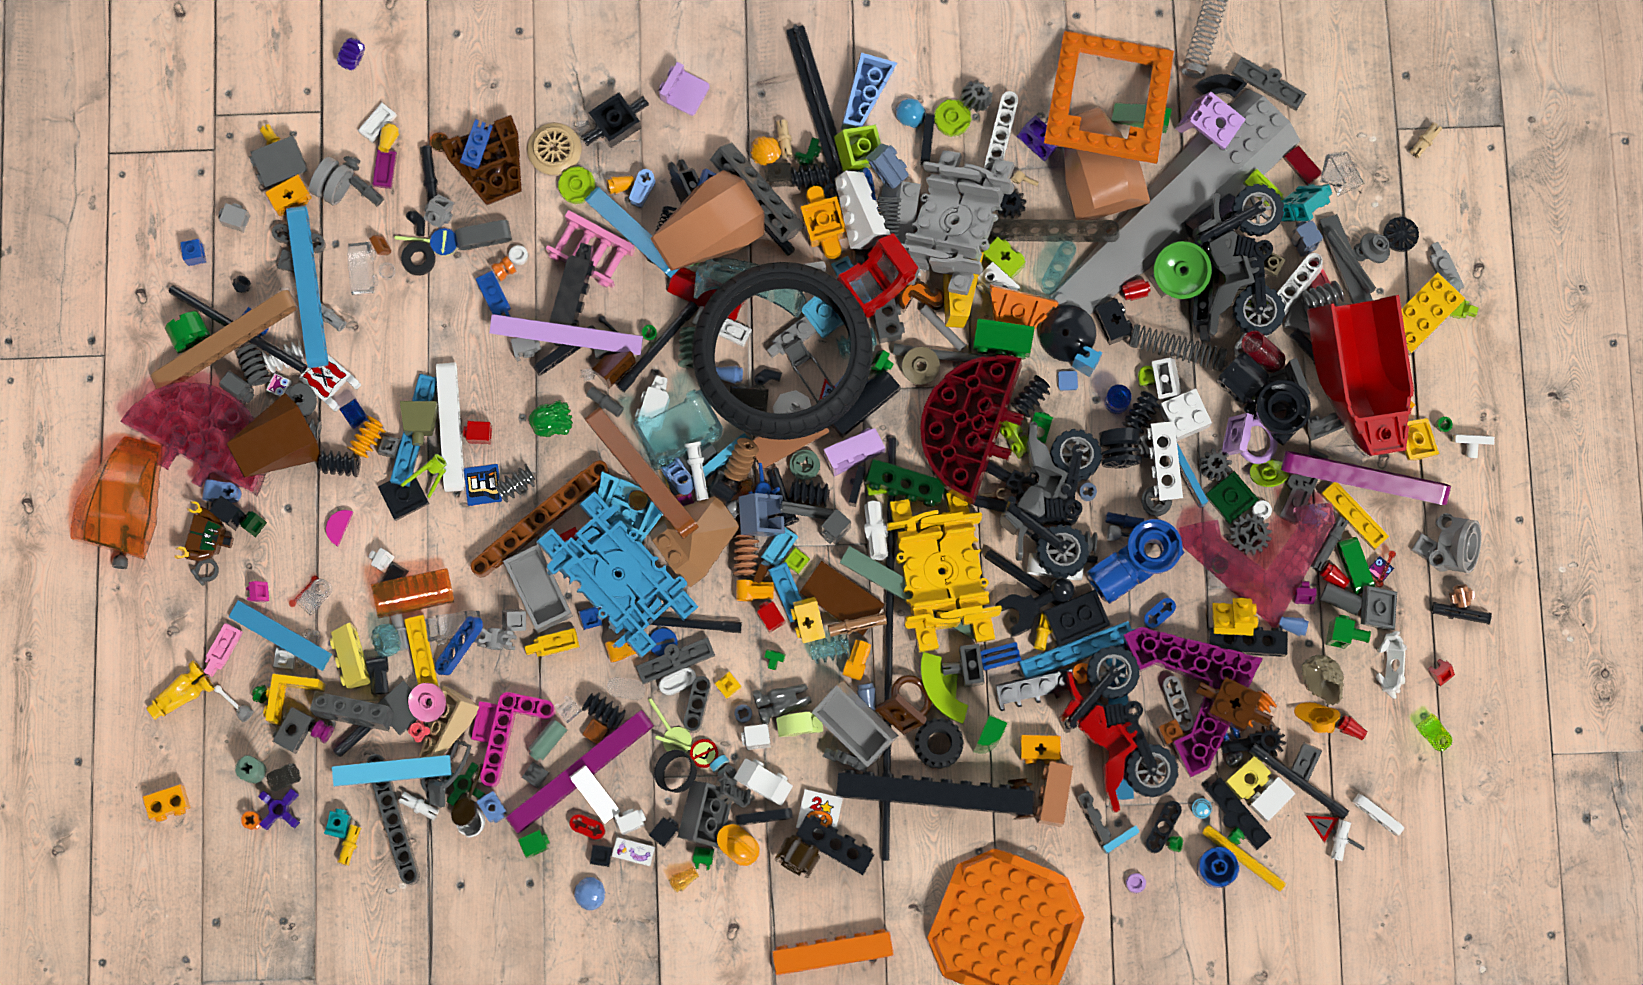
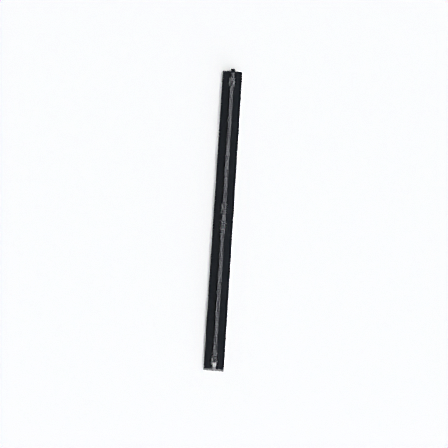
(819, 108)

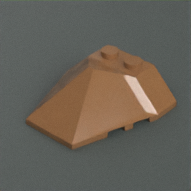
(699, 550)

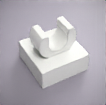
(381, 559)
(284, 659)

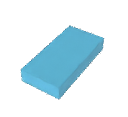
(779, 547)
(1120, 840)

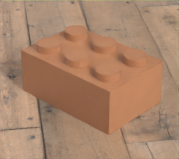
(1054, 794)

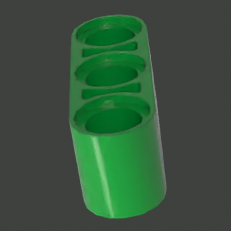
(1355, 564)

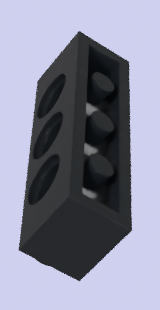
(1278, 639)
(859, 864)

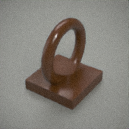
(901, 712)

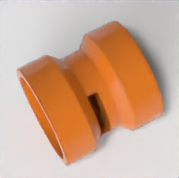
(500, 271)

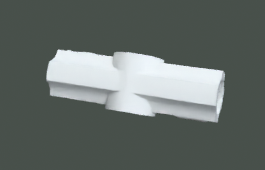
(876, 530)

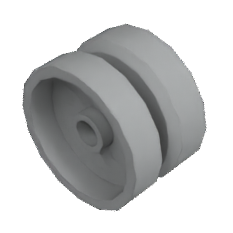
(331, 181)

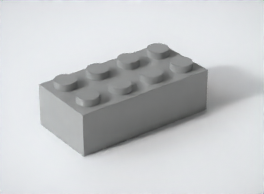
(538, 589)
(855, 724)

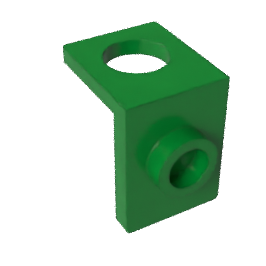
(1044, 421)

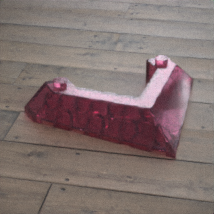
(1267, 588)

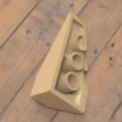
(450, 725)

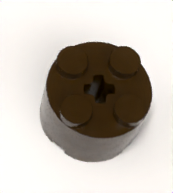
(798, 856)

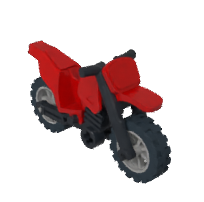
(1124, 728)

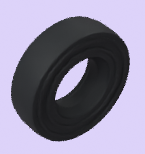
(412, 248)

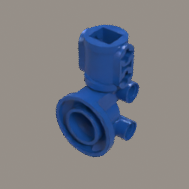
(1121, 571)

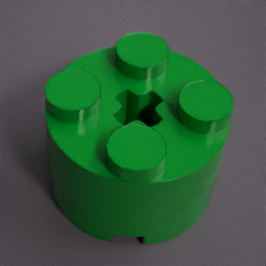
(187, 331)

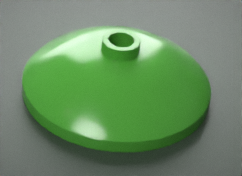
(1168, 272)

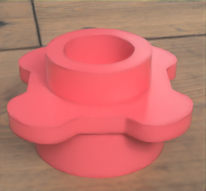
(413, 730)

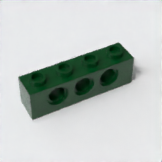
(878, 468)

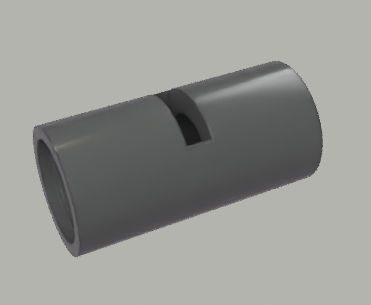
(1341, 598)

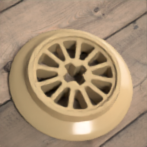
(552, 167)

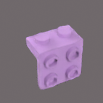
(683, 90)

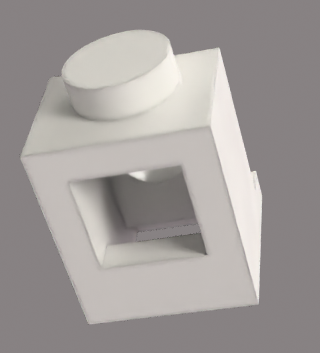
(630, 820)

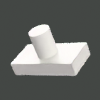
(1472, 443)

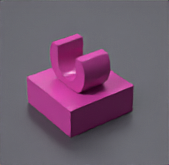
(258, 591)

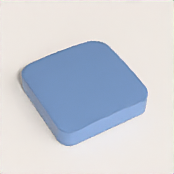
(1067, 380)

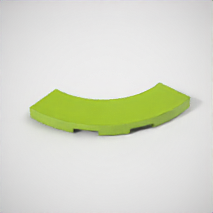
(938, 692)

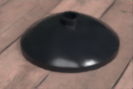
(1081, 332)

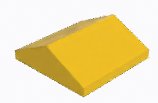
(1420, 440)

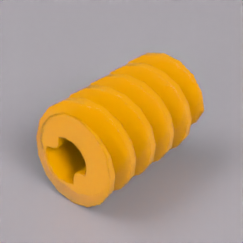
(367, 437)

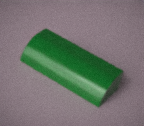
(990, 735)

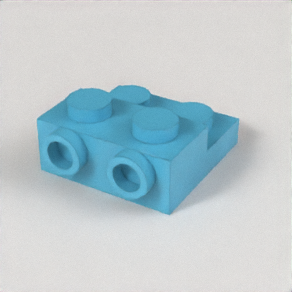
(821, 316)

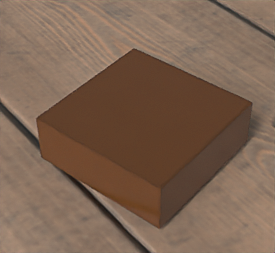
(762, 571)

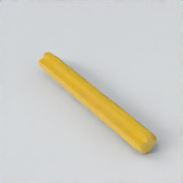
(1244, 858)

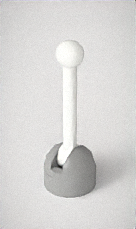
(243, 712)

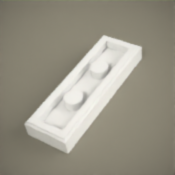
(730, 330)
(594, 794)

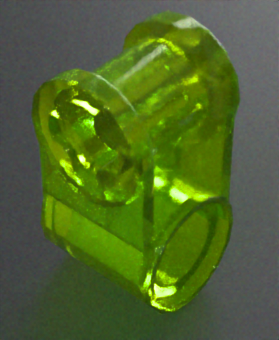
(1433, 731)

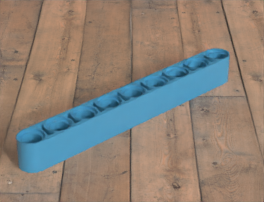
(307, 286)

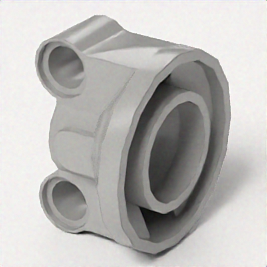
(1457, 544)

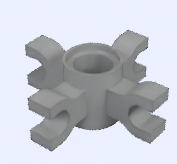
(496, 639)

